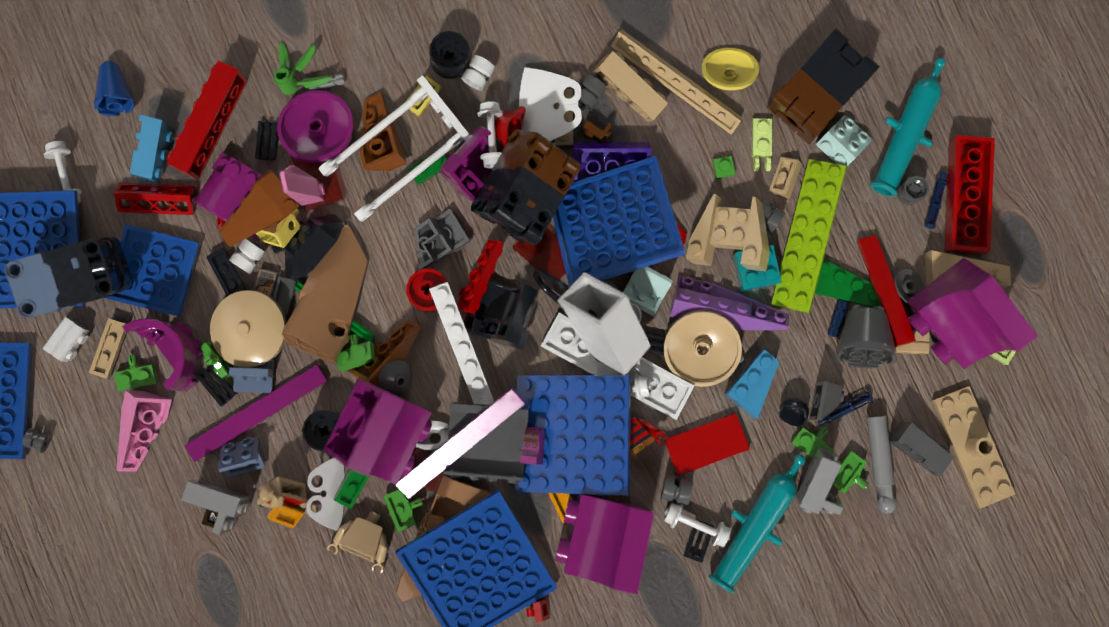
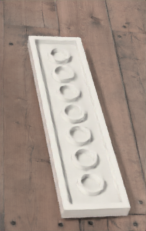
(667, 393)

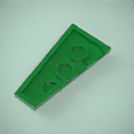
(845, 286)

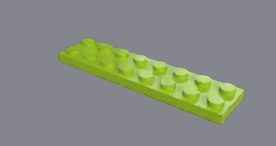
(809, 235)

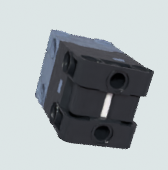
(68, 276)

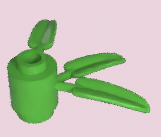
(285, 78)

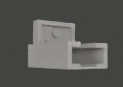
(817, 482)
(218, 499)

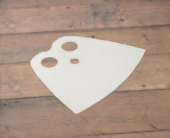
(539, 93)

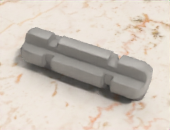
(337, 79)

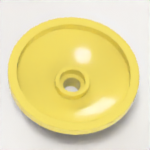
(730, 69)

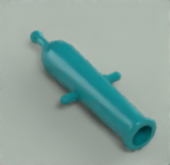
(909, 132)
(757, 527)

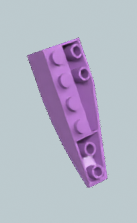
(740, 310)

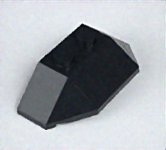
(311, 245)

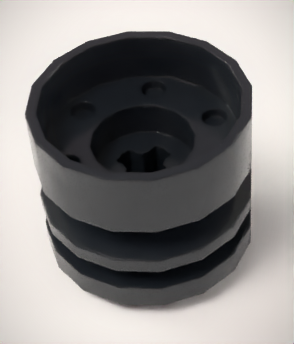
(449, 44)
(313, 426)

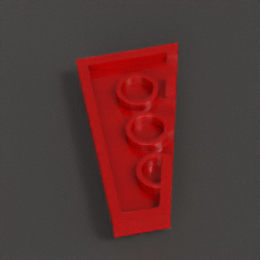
(479, 277)

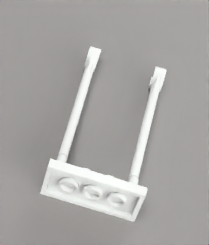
(439, 106)

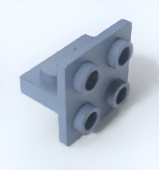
(253, 379)
(241, 457)

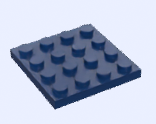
(159, 270)

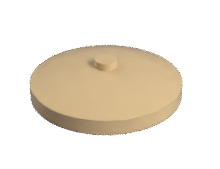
(248, 329)
(702, 348)

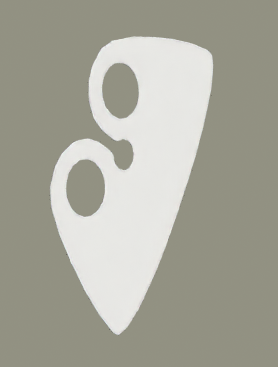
(331, 511)

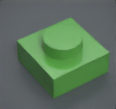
(723, 167)

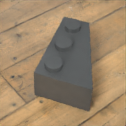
(921, 448)

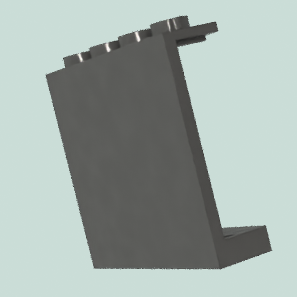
(495, 454)

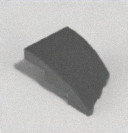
(439, 238)

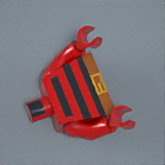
(642, 434)

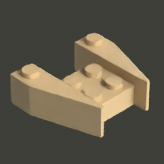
(731, 230)

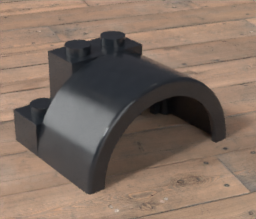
(503, 314)

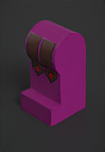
(533, 446)

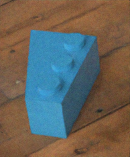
(152, 149)
(753, 384)

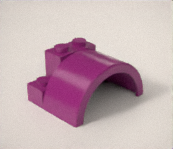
(466, 168)
(227, 187)
(176, 345)

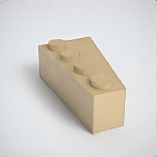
(630, 86)
(937, 263)

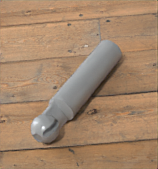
(882, 462)

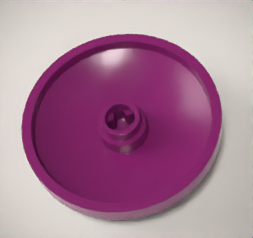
(315, 126)

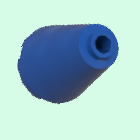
(112, 91)

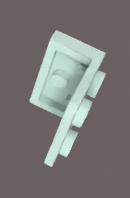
(844, 141)
(647, 289)

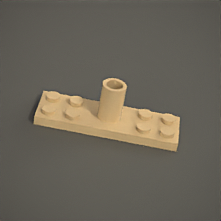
(973, 447)

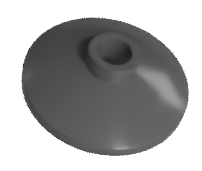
(908, 283)
(393, 372)

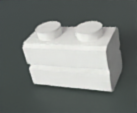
(66, 340)

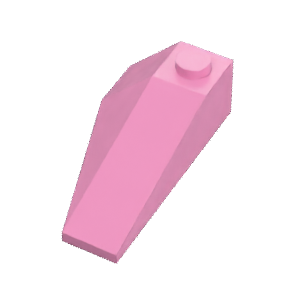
(301, 186)
(140, 420)

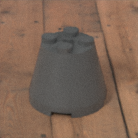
(866, 338)

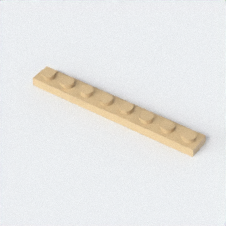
(676, 82)

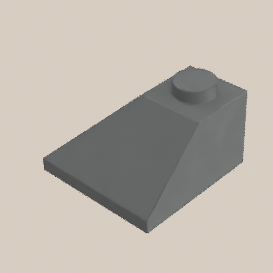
(825, 399)

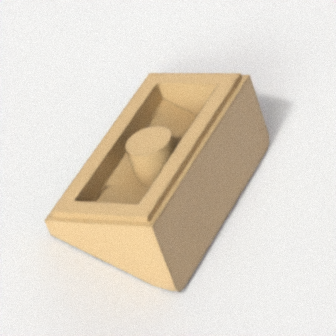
(785, 177)

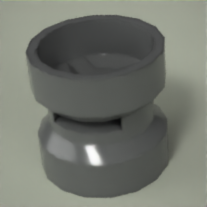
(36, 440)

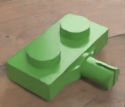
(355, 355)
(211, 356)
(135, 375)
(810, 442)
(850, 473)
(401, 509)

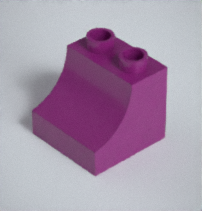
(968, 316)
(378, 432)
(606, 541)

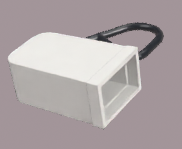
(601, 319)

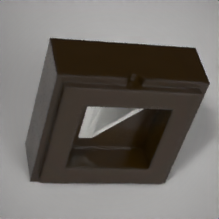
(209, 518)

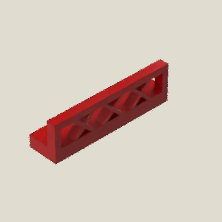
(153, 194)

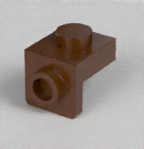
(593, 132)

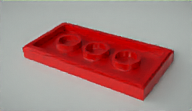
(706, 444)

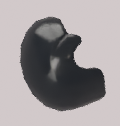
(794, 412)

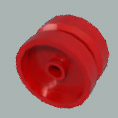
(417, 287)

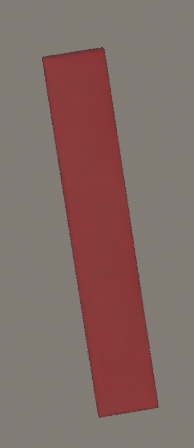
(886, 290)

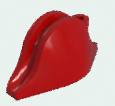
(508, 123)

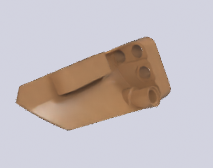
(328, 300)
(449, 500)

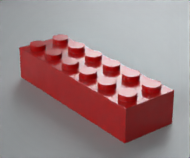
(207, 120)
(969, 195)

